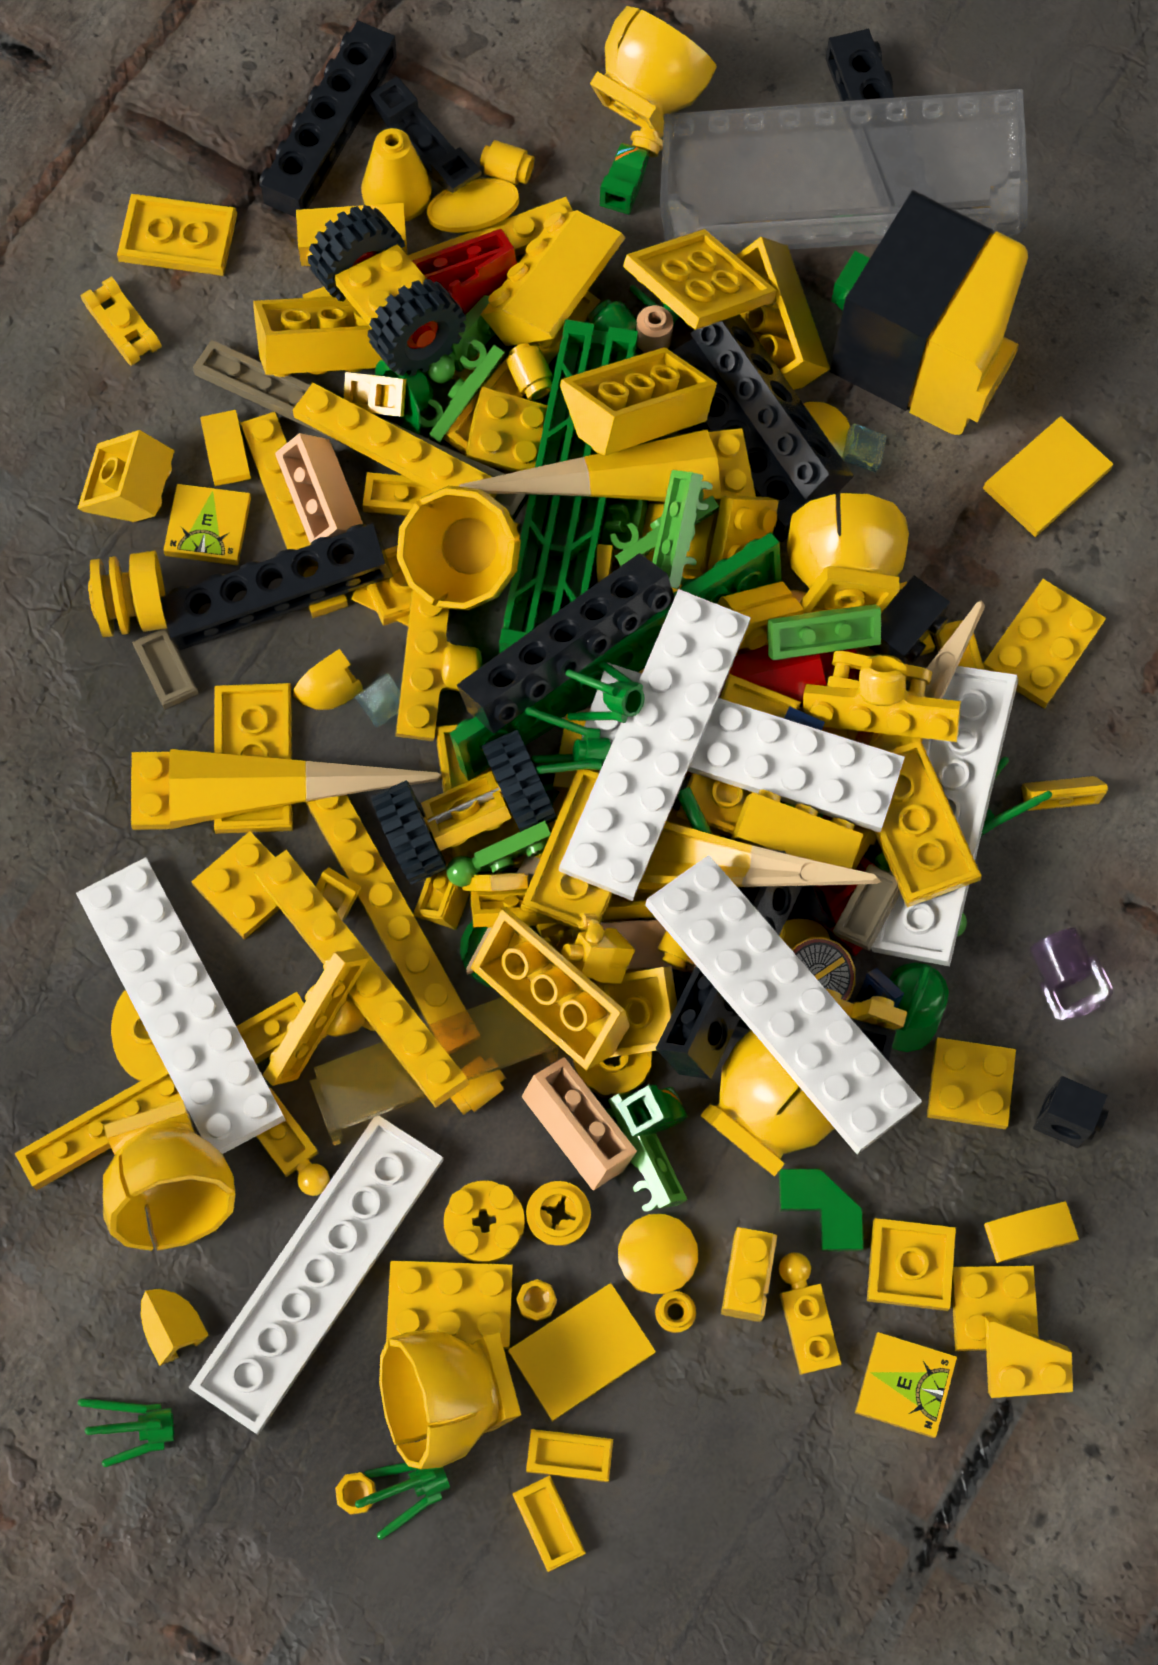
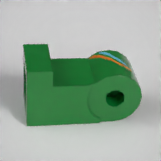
(624, 178)
(656, 1109)

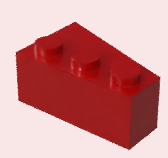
(470, 267)

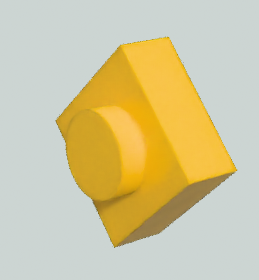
(338, 891)

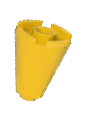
(396, 174)

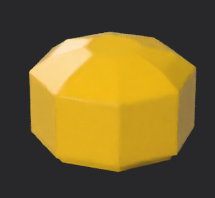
(536, 1300)
(351, 1489)

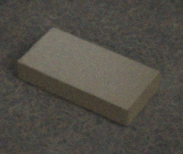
(165, 668)
(868, 909)

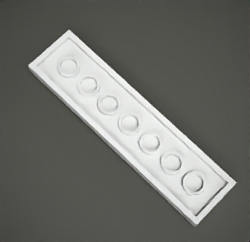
(655, 746)
(787, 759)
(967, 778)
(783, 1004)
(180, 1007)
(316, 1274)

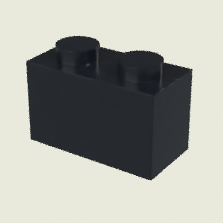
(910, 620)

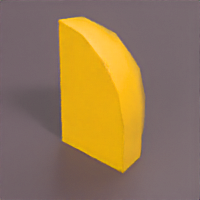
(328, 684)
(169, 1324)

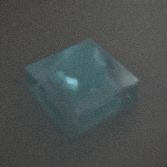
(864, 447)
(380, 700)

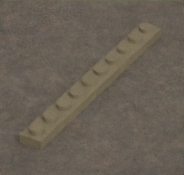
(281, 394)

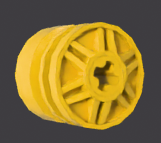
(127, 593)

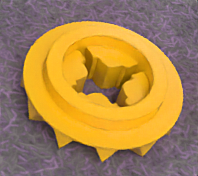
(550, 1196)

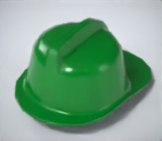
(416, 396)
(924, 1002)

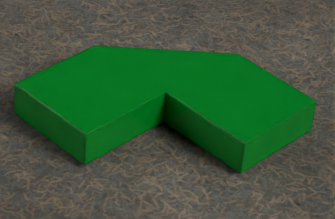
(838, 1212)

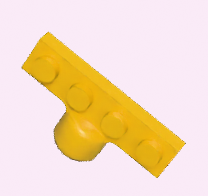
(429, 668)
(883, 704)
(324, 1013)

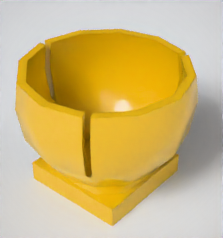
(650, 70)
(458, 547)
(851, 567)
(764, 1107)
(169, 1172)
(444, 1393)

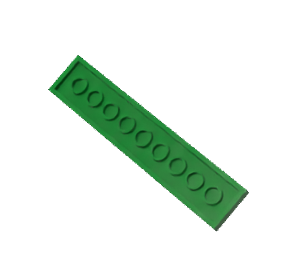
(748, 569)

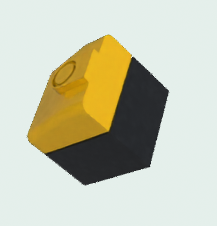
(932, 315)

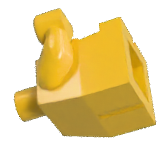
(599, 952)

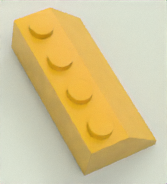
(551, 278)
(786, 324)
(312, 336)
(637, 400)
(550, 991)

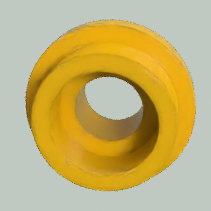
(648, 140)
(684, 1302)

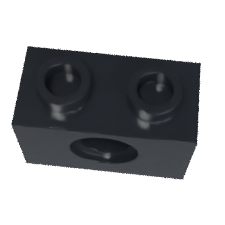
(1071, 1112)

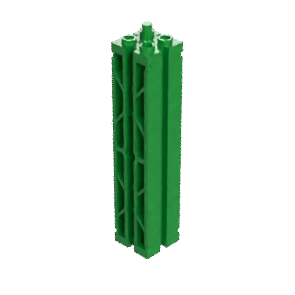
(562, 530)

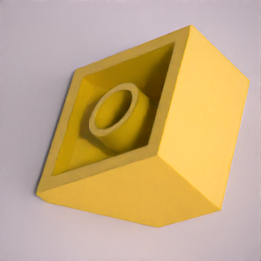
(127, 477)

